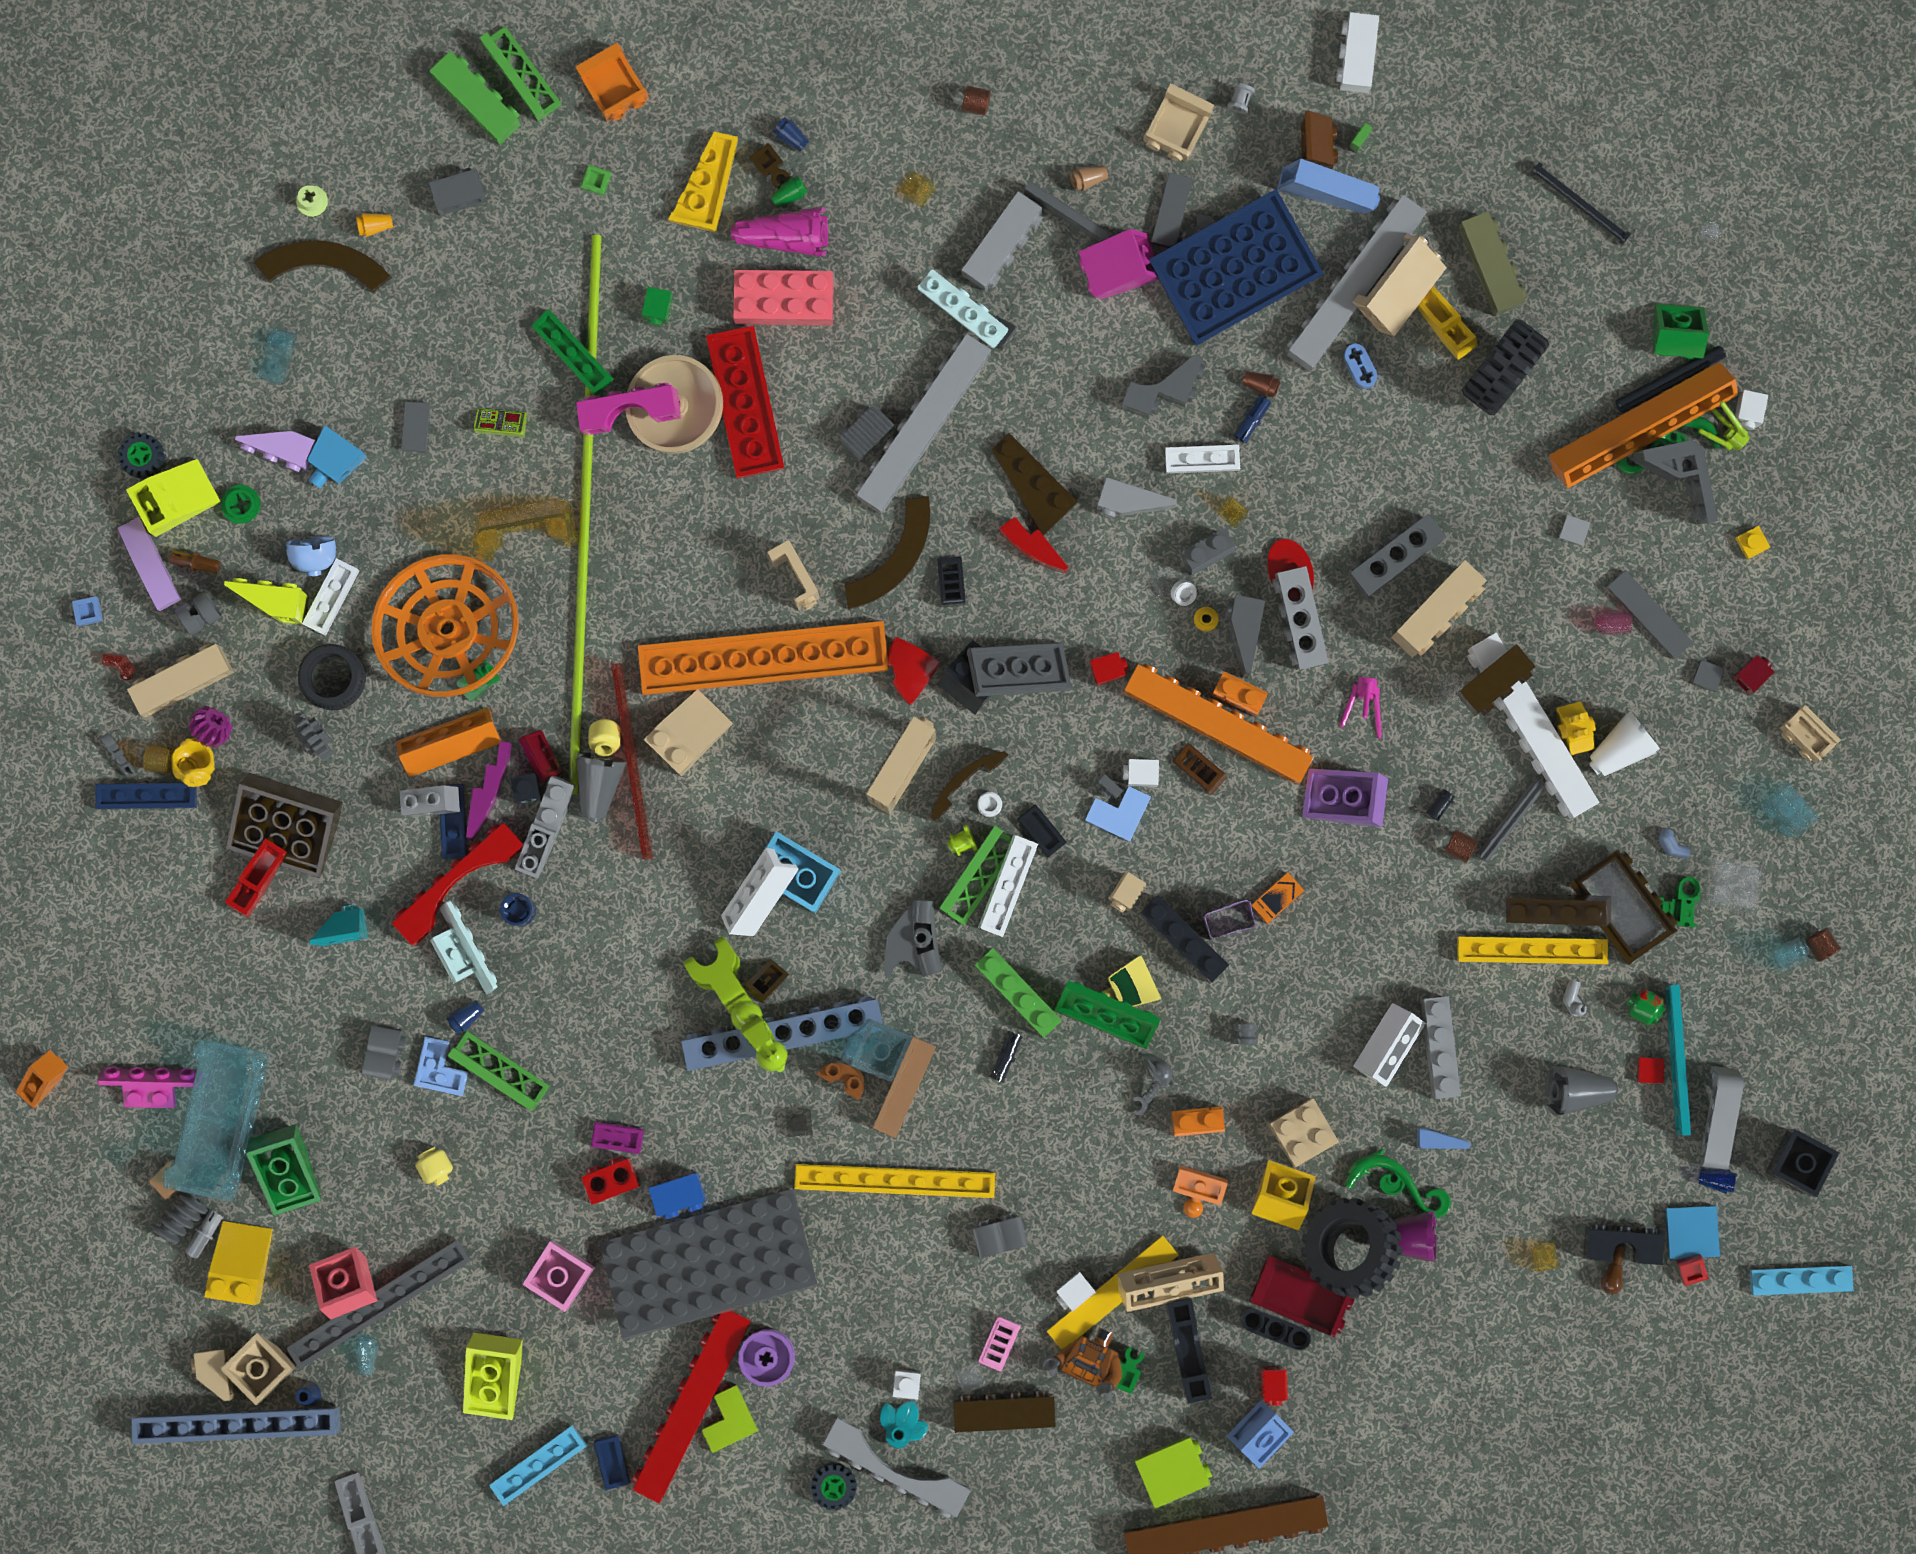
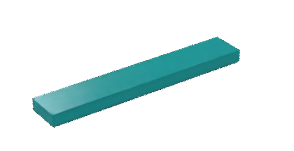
(1677, 1060)

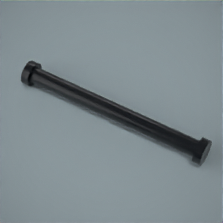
(1580, 203)

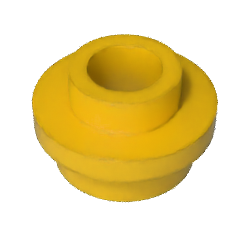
(1206, 626)

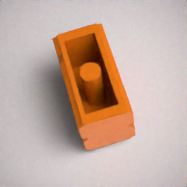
(1239, 694)
(1197, 1121)

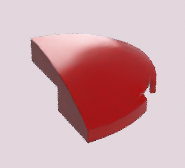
(911, 668)

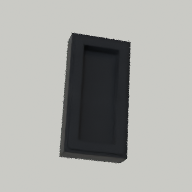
(1041, 831)

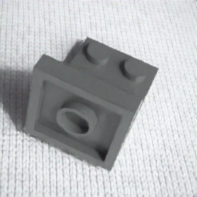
(1667, 463)

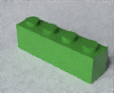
(475, 97)
(1018, 993)

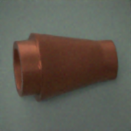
(1264, 384)

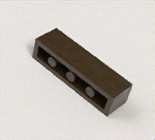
(1558, 909)
(1004, 1413)

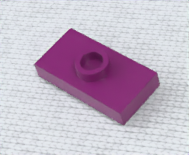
(617, 1138)

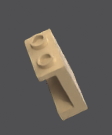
(1178, 123)
(786, 552)

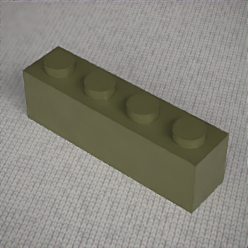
(1492, 264)

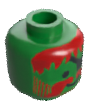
(1646, 1007)

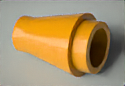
(373, 223)

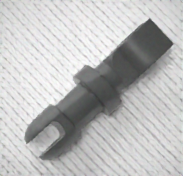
(116, 754)

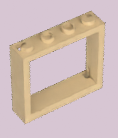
(902, 764)

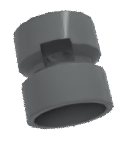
(189, 612)

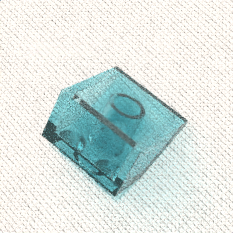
(876, 1049)

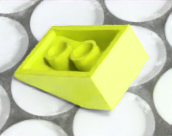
(492, 1375)

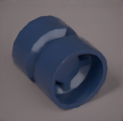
(518, 910)

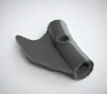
(903, 943)

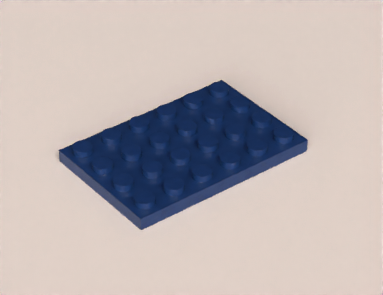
(1235, 267)

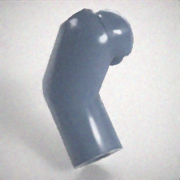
(1670, 845)

